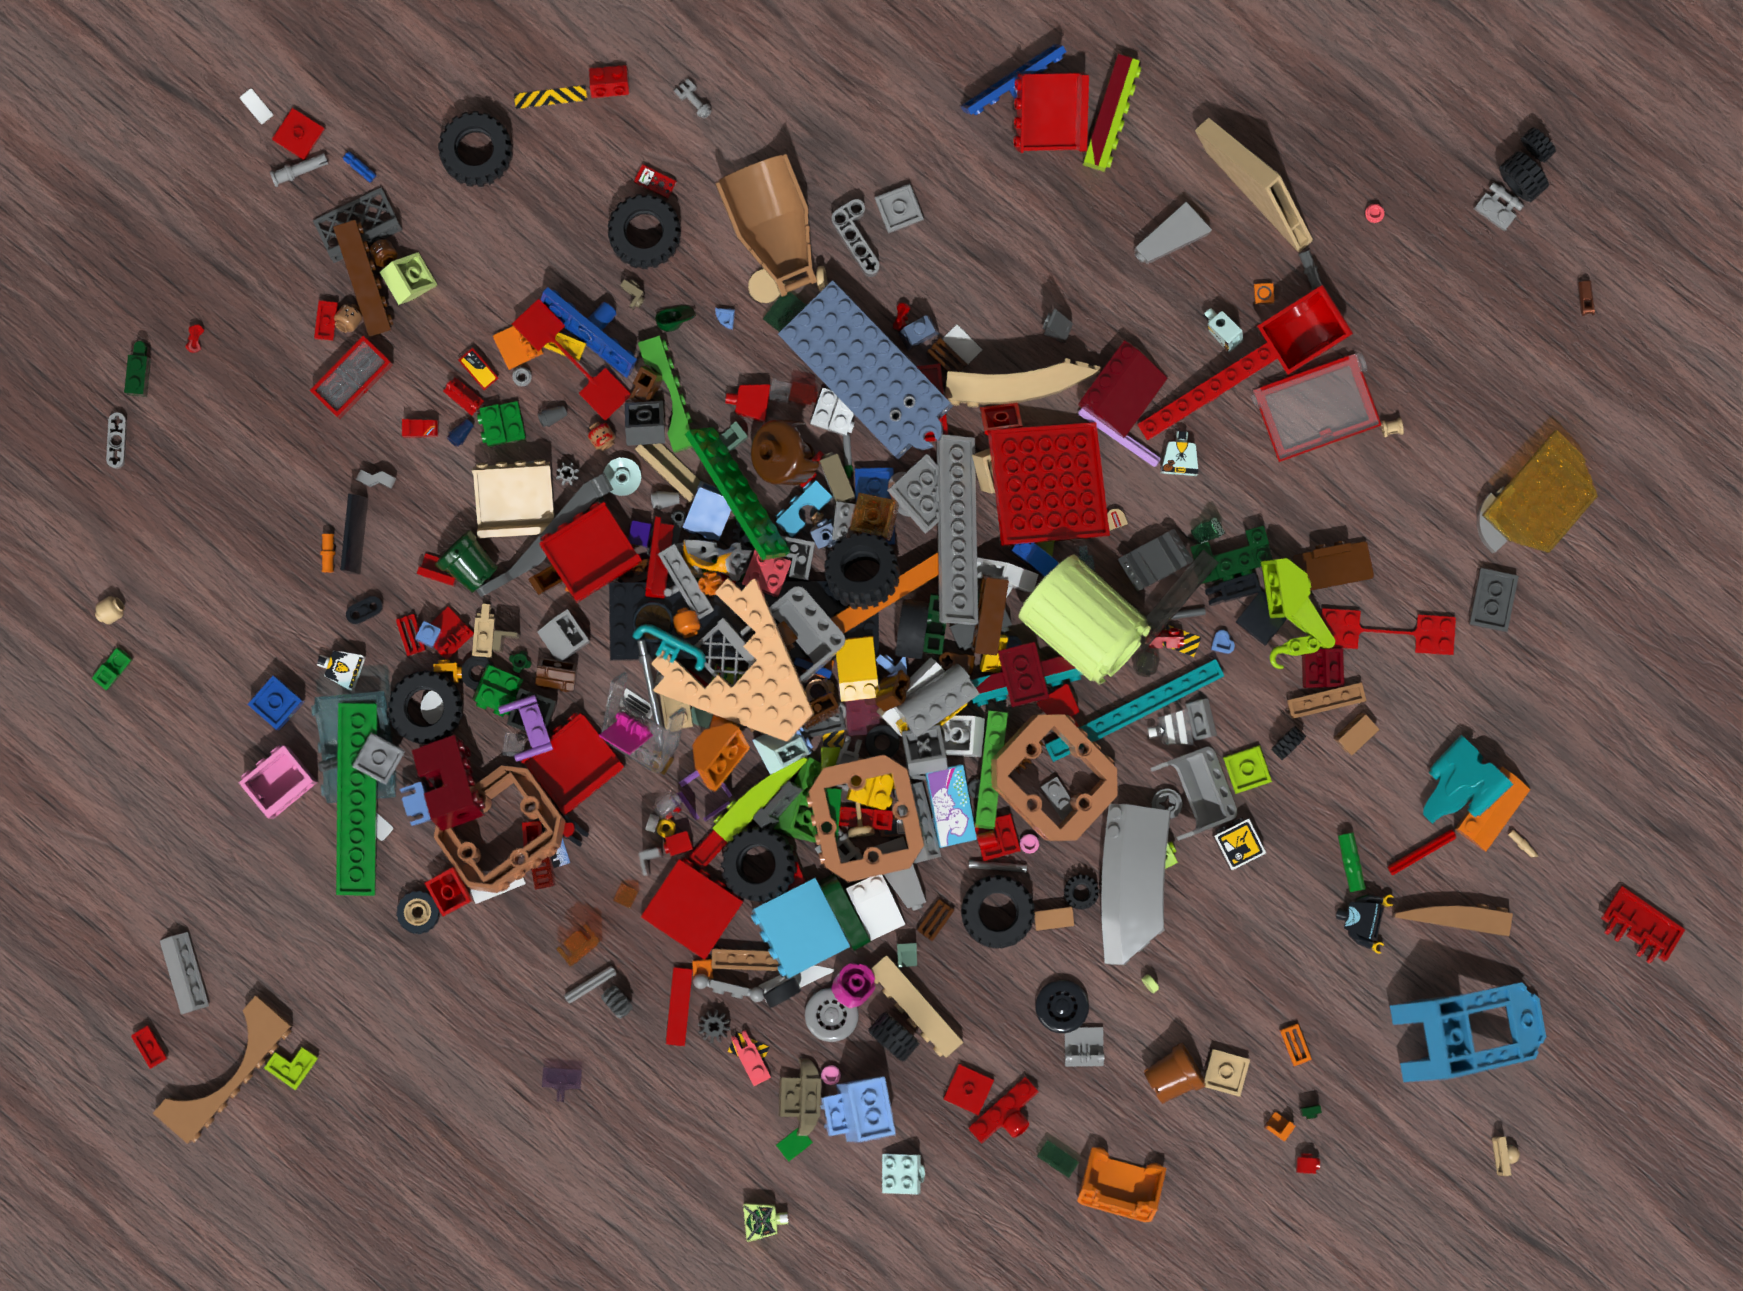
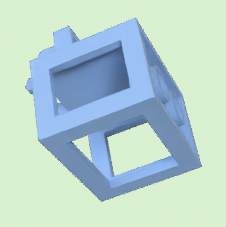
(859, 1110)

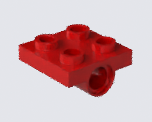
(998, 841)

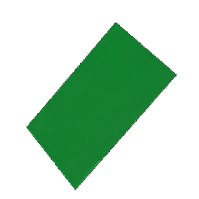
(793, 1145)

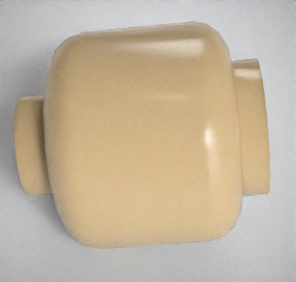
(109, 610)

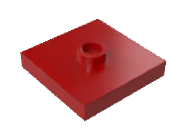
(298, 134)
(968, 1089)

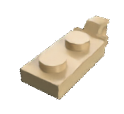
(483, 632)

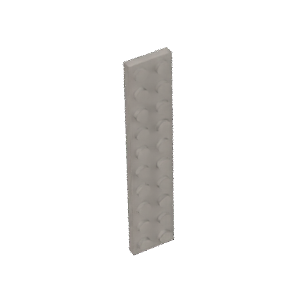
(957, 530)

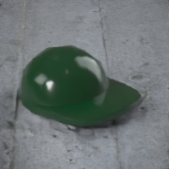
(673, 317)

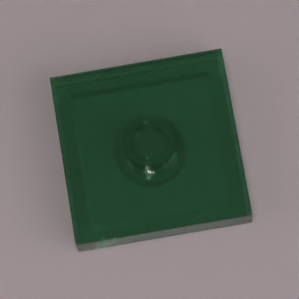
(784, 311)

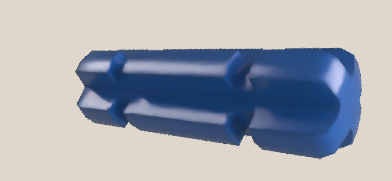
(358, 166)

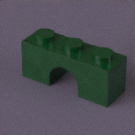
(935, 629)

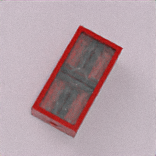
(351, 377)

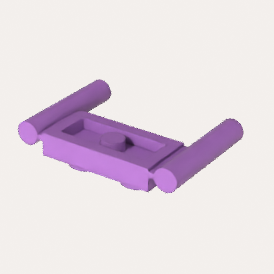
(533, 724)

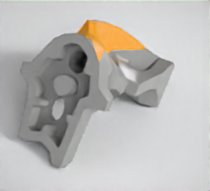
(730, 561)

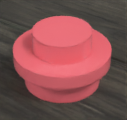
(1374, 213)

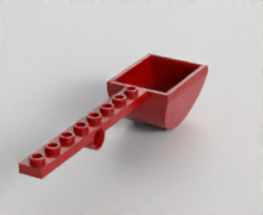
(1292, 337)

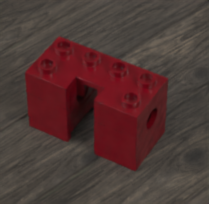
(449, 764)

